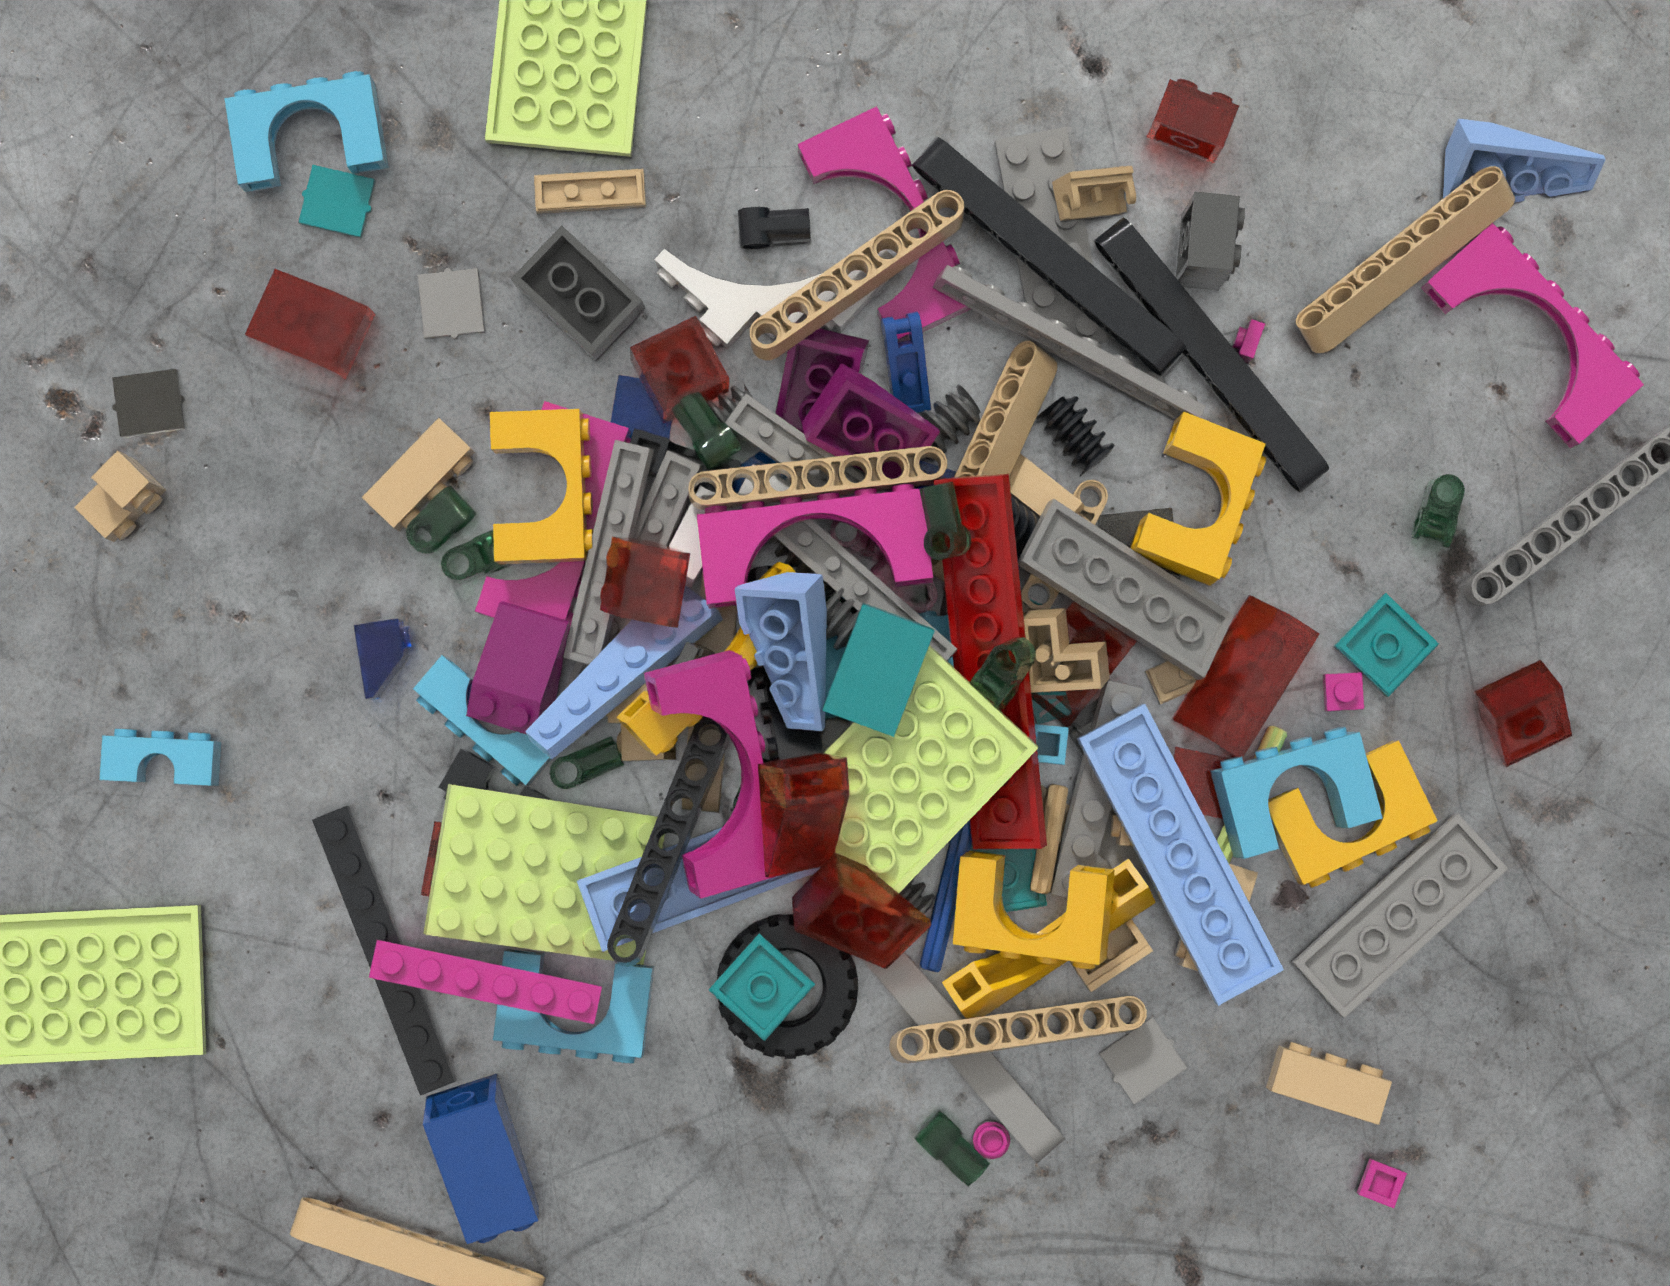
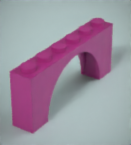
(867, 151)
(1597, 376)
(735, 537)
(558, 588)
(719, 690)
(485, 981)

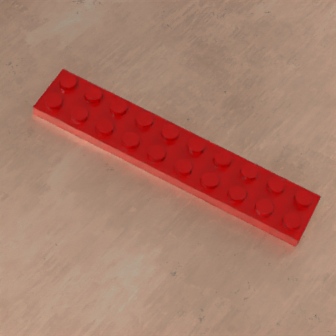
(983, 613)

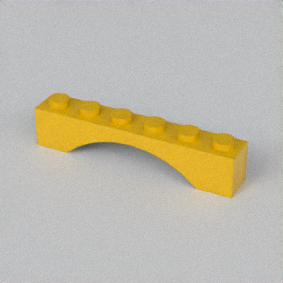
(659, 732)
(996, 979)

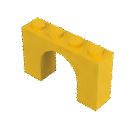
(1233, 464)
(565, 532)
(1403, 811)
(984, 924)

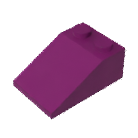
(811, 367)
(862, 417)
(518, 668)

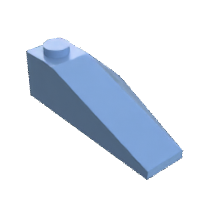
(1527, 161)
(789, 633)

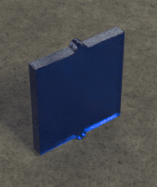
(635, 408)

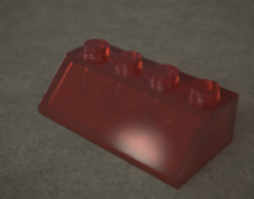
(1246, 677)

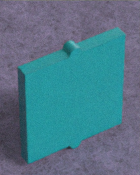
(336, 201)

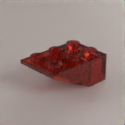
(802, 810)

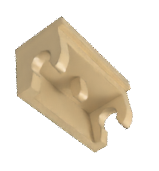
(1094, 193)
(1125, 948)

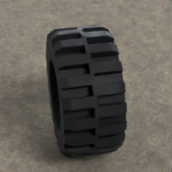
(834, 1008)

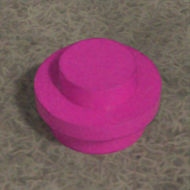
(991, 1139)

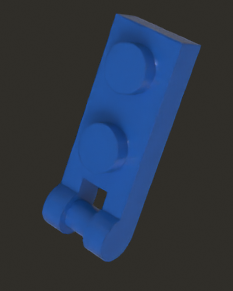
(907, 361)

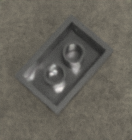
(1208, 240)
(578, 293)

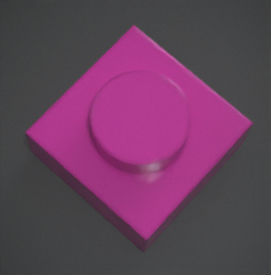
(1248, 339)
(1343, 691)
(1381, 1183)

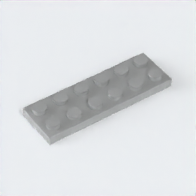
(1027, 171)
(1125, 589)
(1400, 915)

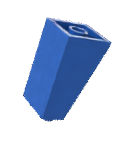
(480, 1159)

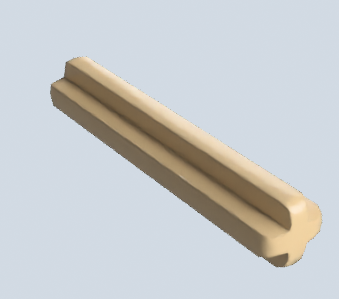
(1046, 857)

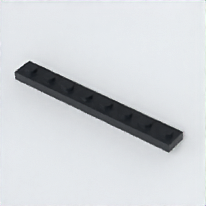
(372, 923)

